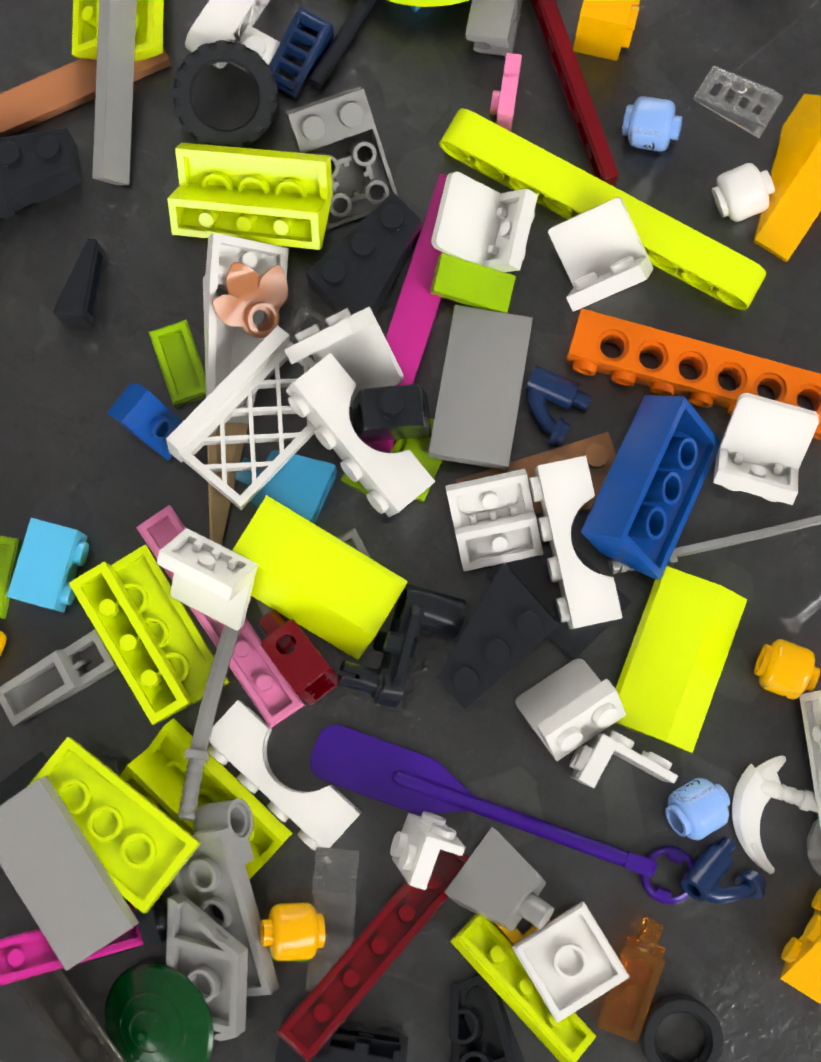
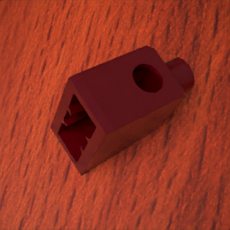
(302, 668)

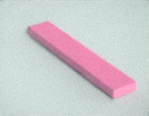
(249, 661)

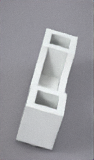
(324, 399)
(586, 595)
(243, 740)

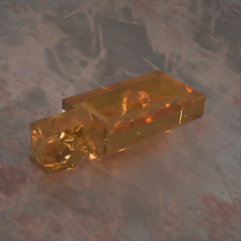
(629, 1002)

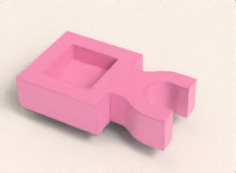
(504, 100)

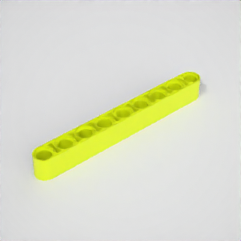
(573, 191)

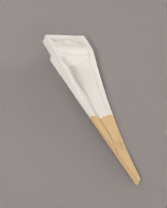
(228, 347)

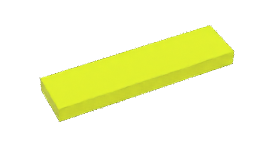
(498, 964)

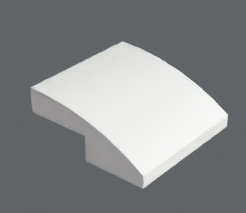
(494, 520)

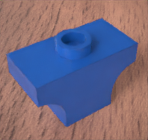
(145, 418)

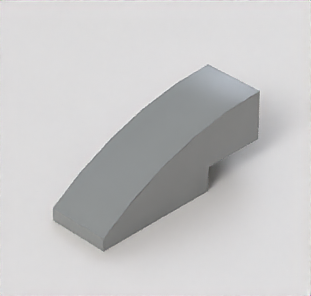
(56, 678)

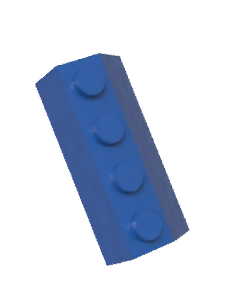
(652, 485)

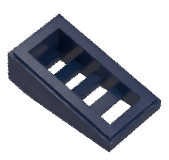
(295, 32)

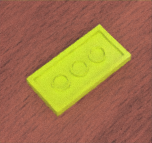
(126, 831)

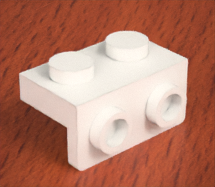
(419, 844)

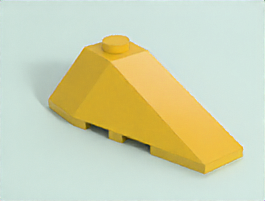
(795, 181)

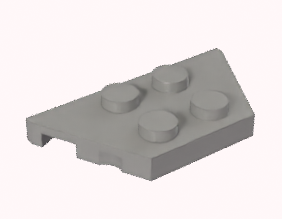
(211, 962)

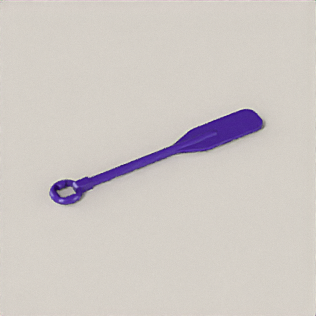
(423, 784)

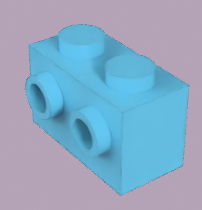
(47, 565)

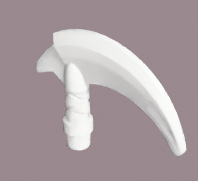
(751, 796)

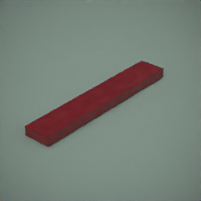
(575, 90)
(367, 959)

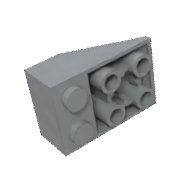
(347, 133)

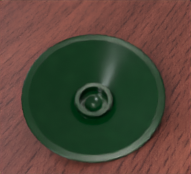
(158, 1016)

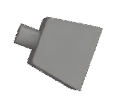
(500, 885)

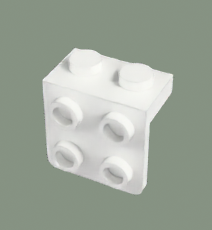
(483, 223)
(356, 345)
(764, 448)
(570, 707)
(592, 759)

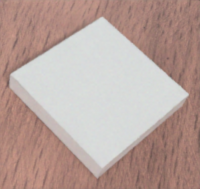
(570, 961)

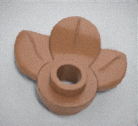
(249, 294)

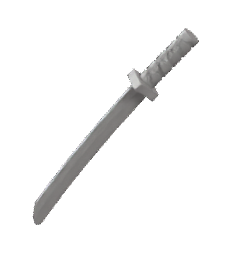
(617, 567)
(198, 753)

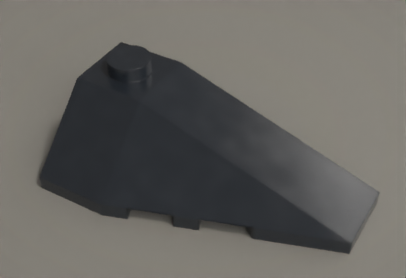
(480, 1024)

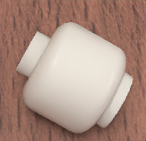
(743, 192)

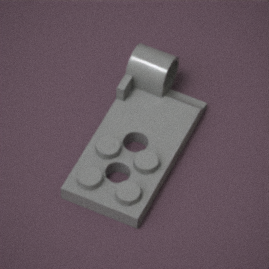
(220, 878)

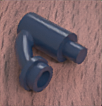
(559, 390)
(708, 870)

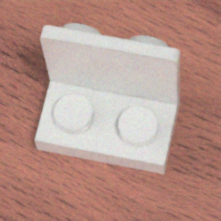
(600, 253)
(209, 577)

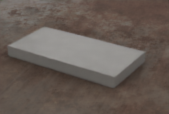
(480, 387)
(59, 875)

